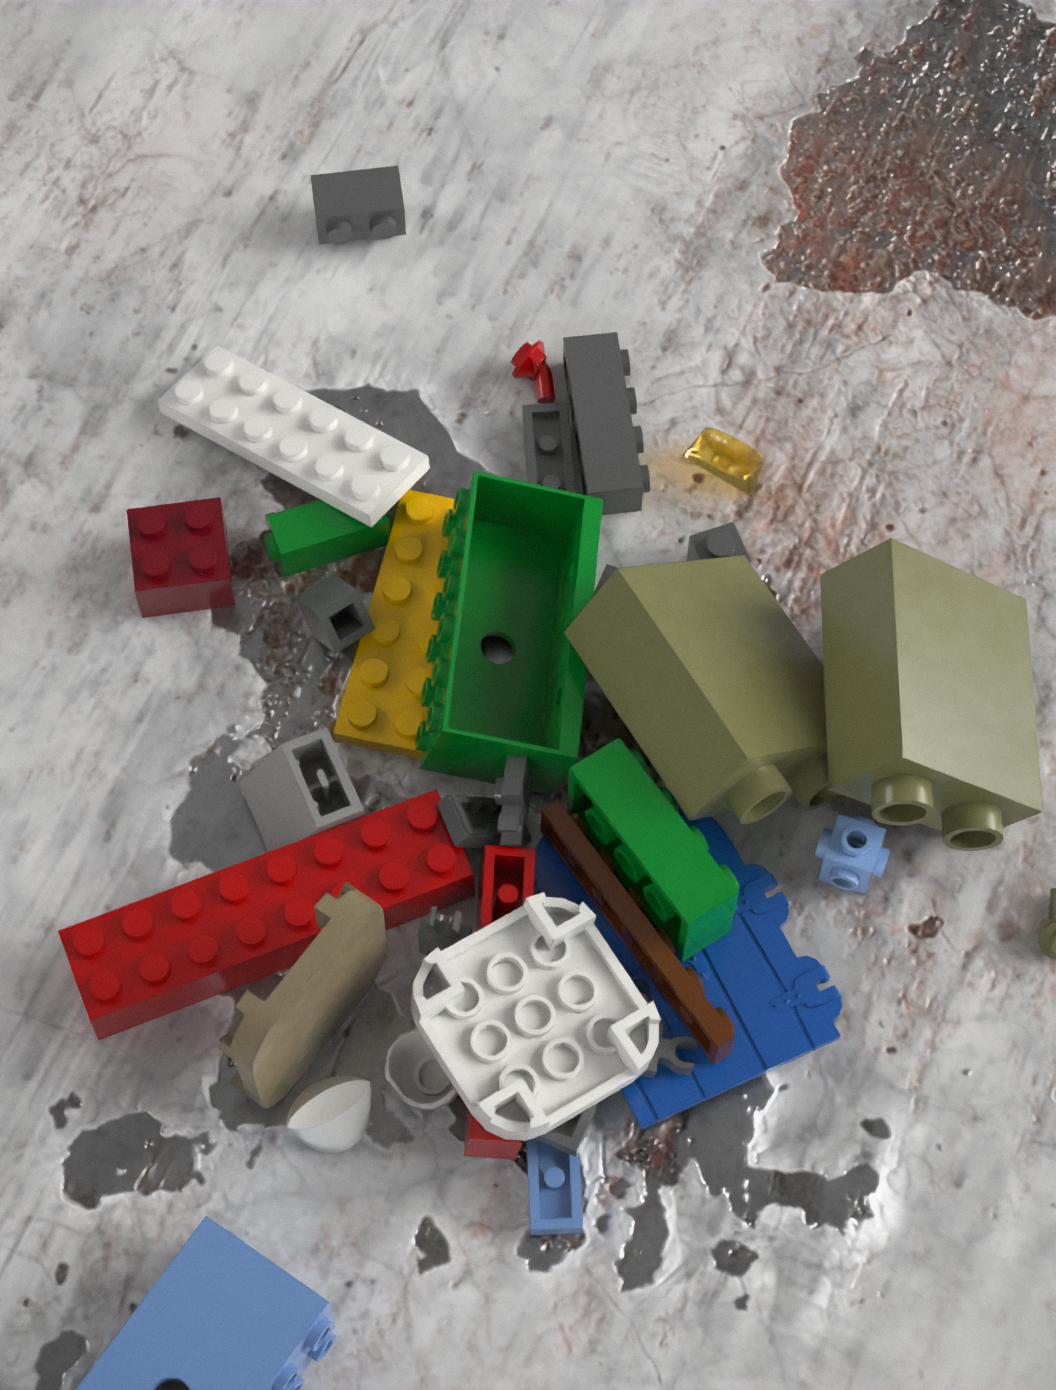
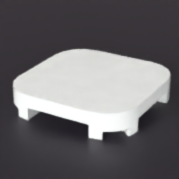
(534, 1018)

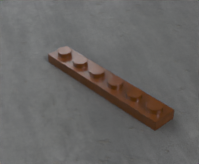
(648, 946)

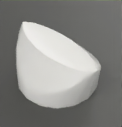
(331, 1113)

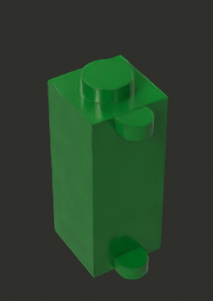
(318, 536)

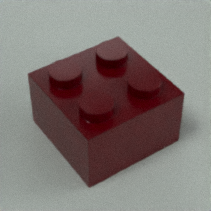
(180, 557)

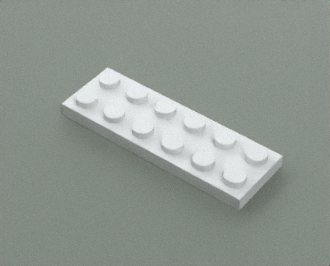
(294, 435)

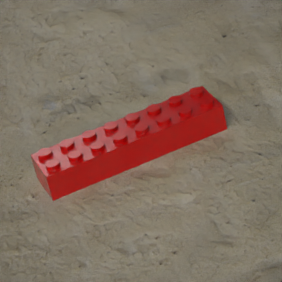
(259, 914)

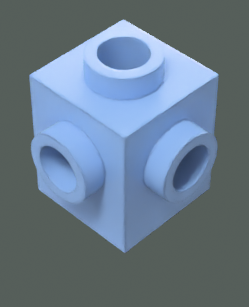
(852, 853)

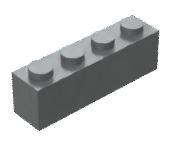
(603, 422)

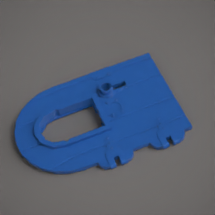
(745, 973)

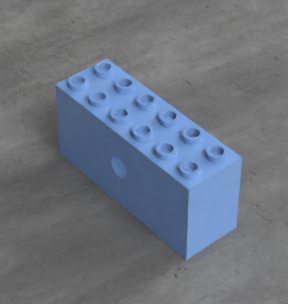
(218, 1324)

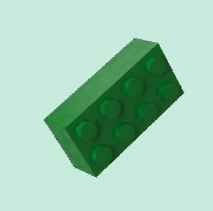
(653, 848)

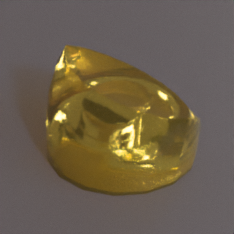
(726, 459)

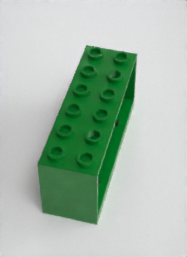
(519, 571)

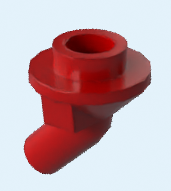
(531, 363)

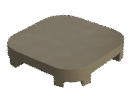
(290, 1028)

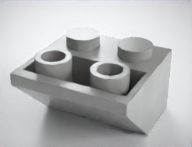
(301, 791)

